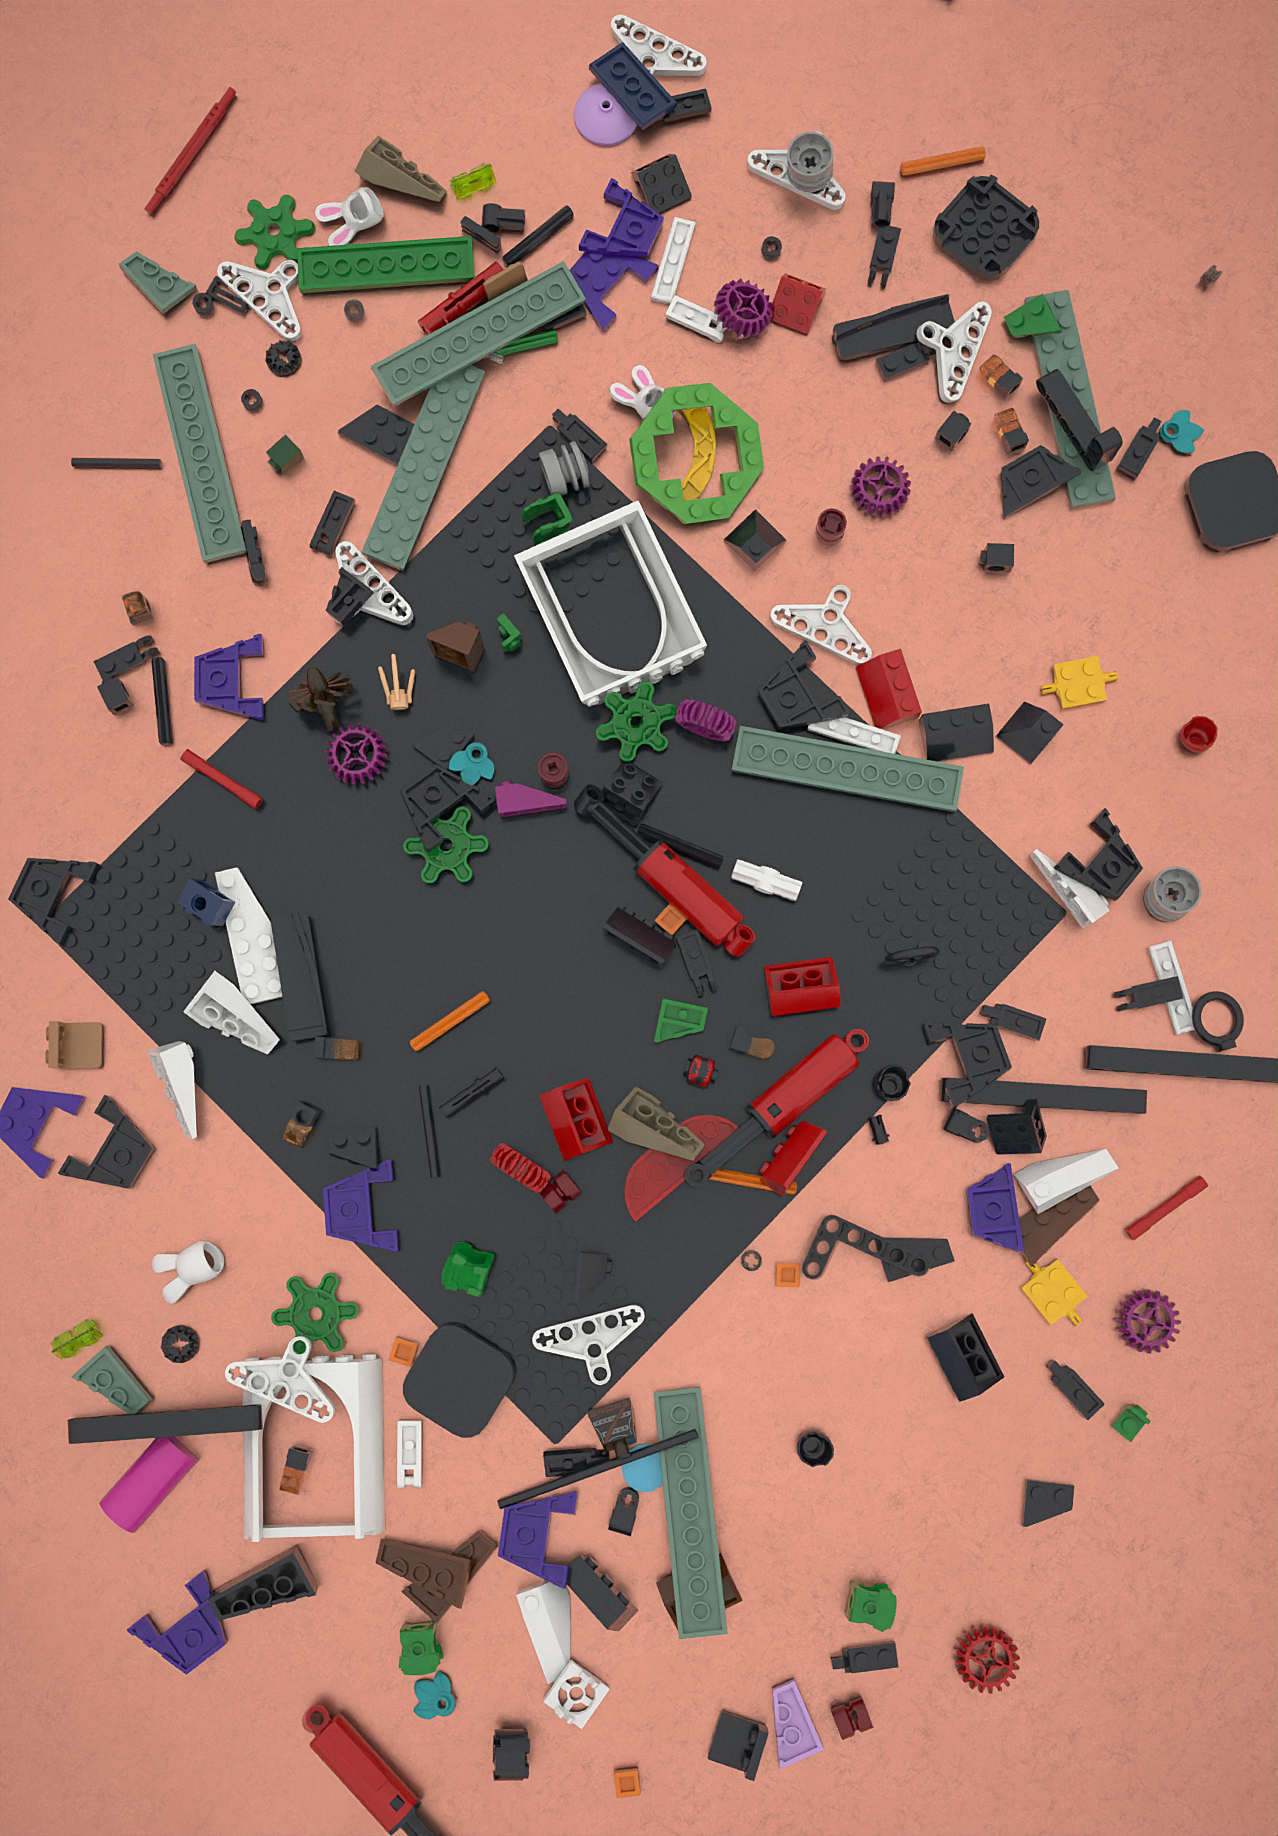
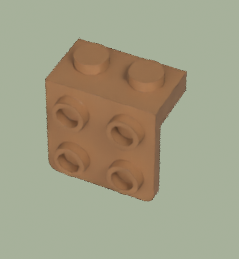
(505, 280)
(74, 1045)

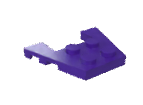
(633, 229)
(599, 274)
(219, 678)
(24, 1119)
(349, 1209)
(526, 1536)
(192, 1637)

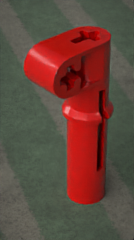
(459, 302)

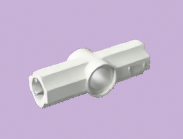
(766, 880)

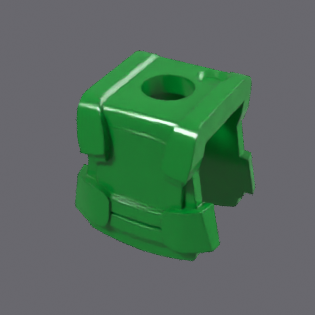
(556, 503)
(467, 1269)
(872, 1605)
(419, 1649)

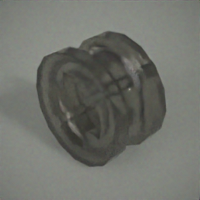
(1211, 275)
(354, 304)
(756, 1256)

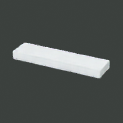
(673, 260)
(857, 734)
(1167, 966)

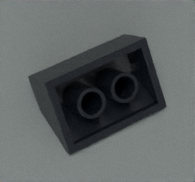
(957, 733)
(639, 936)
(966, 1357)

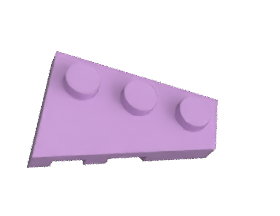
(794, 1727)

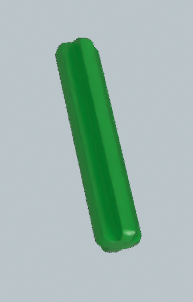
(529, 342)

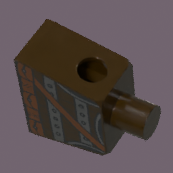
(615, 1427)

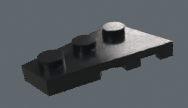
(935, 1250)

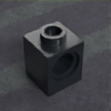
(953, 430)
(997, 557)
(115, 695)

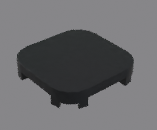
(985, 228)
(1235, 500)
(458, 1380)

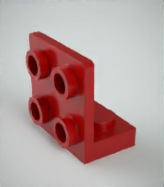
(796, 303)

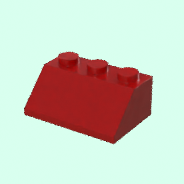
(888, 690)
(802, 986)
(576, 1118)
(791, 1156)

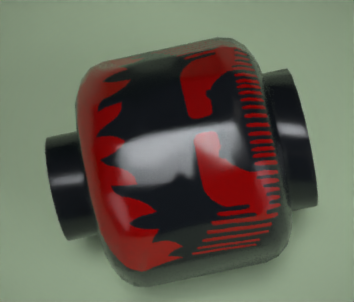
(700, 1071)

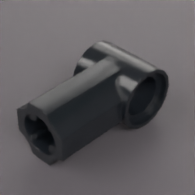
(882, 197)
(497, 218)

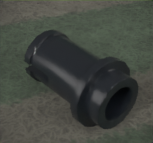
(878, 1130)

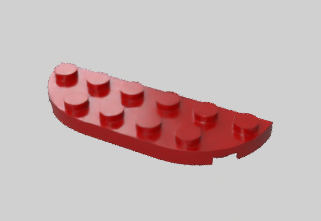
(660, 1173)

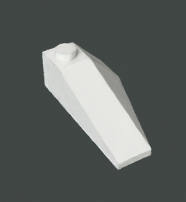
(1080, 900)
(225, 1008)
(176, 1069)
(1057, 1179)
(548, 1623)

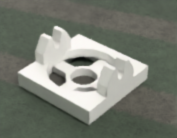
(552, 1697)

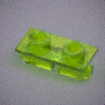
(468, 183)
(67, 1345)

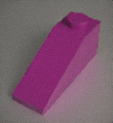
(520, 799)

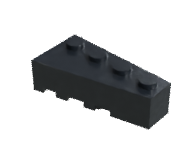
(266, 1585)

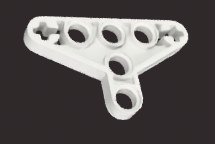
(663, 59)
(779, 159)
(259, 287)
(951, 357)
(375, 603)
(815, 620)
(578, 1345)
(273, 1374)

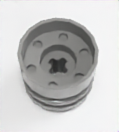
(808, 151)
(564, 469)
(1176, 882)

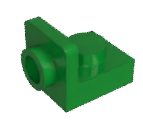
(506, 628)
(1130, 1421)

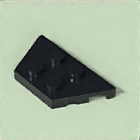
(379, 433)
(1033, 477)

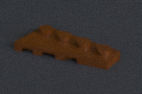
(1045, 1229)
(476, 1548)
(434, 1571)

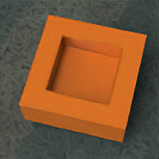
(670, 919)
(787, 1274)
(403, 1351)
(627, 1783)

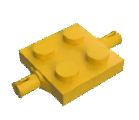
(1079, 682)
(1054, 1292)

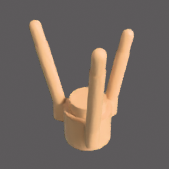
(397, 698)

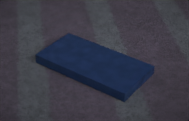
(632, 85)

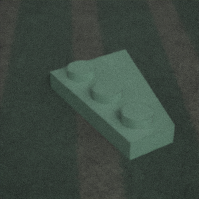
(156, 283)
(112, 1379)

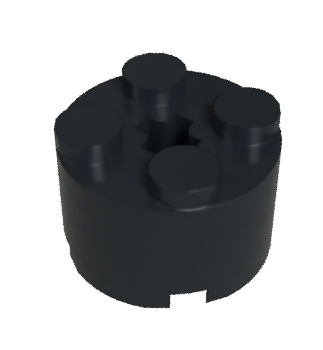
(509, 1754)

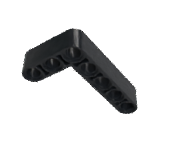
(1092, 446)
(862, 1245)

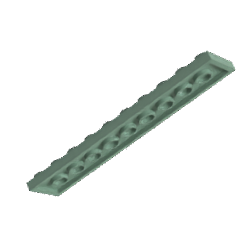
(478, 334)
(1066, 354)
(199, 453)
(421, 468)
(847, 769)
(690, 1516)

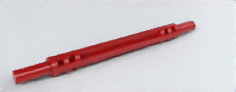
(190, 150)

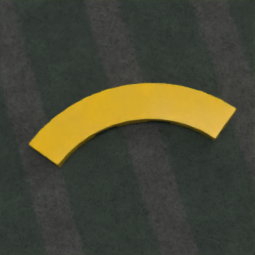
(703, 454)

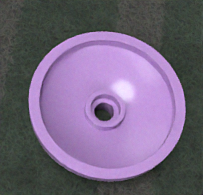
(600, 124)

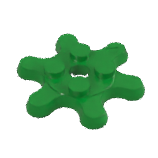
(271, 245)
(646, 731)
(455, 858)
(298, 1313)

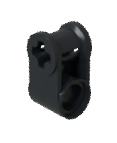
(961, 1125)
(624, 1515)

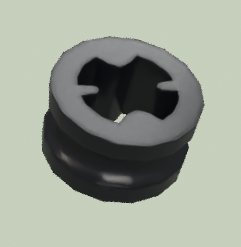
(770, 241)
(198, 308)
(253, 407)

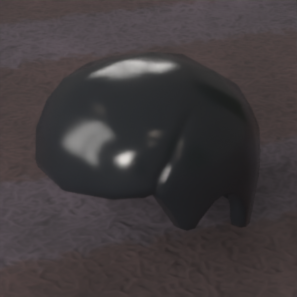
(892, 1082)
(815, 1448)

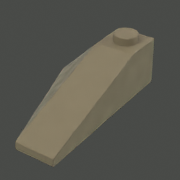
(385, 167)
(645, 1123)

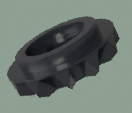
(282, 367)
(185, 1334)

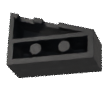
(599, 1594)

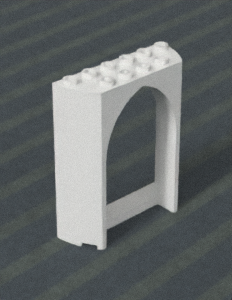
(680, 635)
(361, 1390)

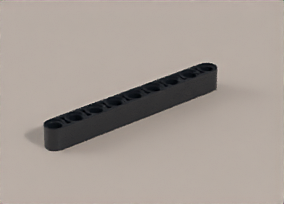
(1182, 1063)
(1056, 1096)
(165, 1424)

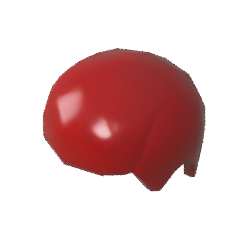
(1199, 734)

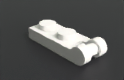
(695, 318)
(409, 1452)

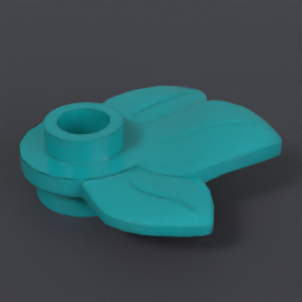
(1184, 432)
(471, 767)
(431, 1694)

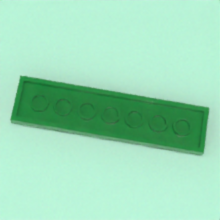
(385, 264)

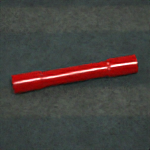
(241, 792)
(1187, 1192)

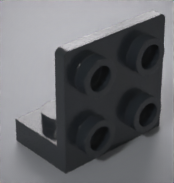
(663, 182)
(630, 791)
(1018, 1132)
(738, 1744)

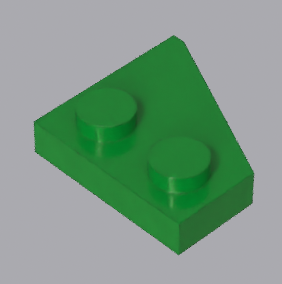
(1033, 319)
(679, 1019)

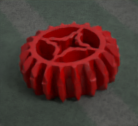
(520, 1168)
(988, 1649)

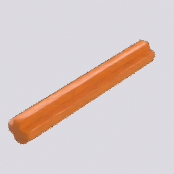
(942, 161)
(449, 1021)
(745, 1180)

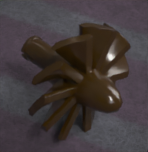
(319, 695)

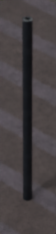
(597, 1469)

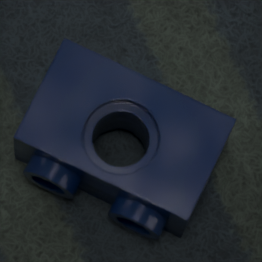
(217, 904)

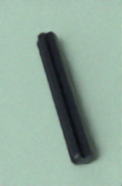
(538, 236)
(161, 701)
(681, 845)

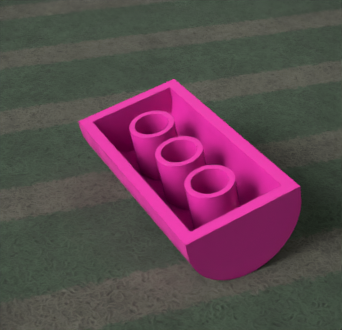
(147, 1482)

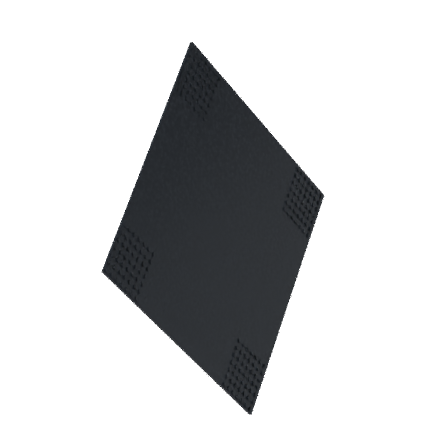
(533, 938)

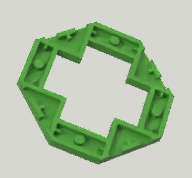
(724, 415)

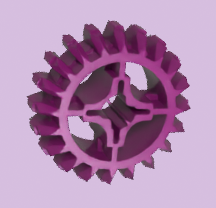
(743, 308)
(884, 467)
(705, 720)
(350, 761)
(1145, 1331)

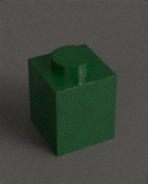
(284, 455)

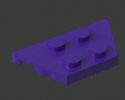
(995, 1210)

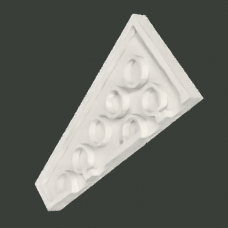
(250, 940)

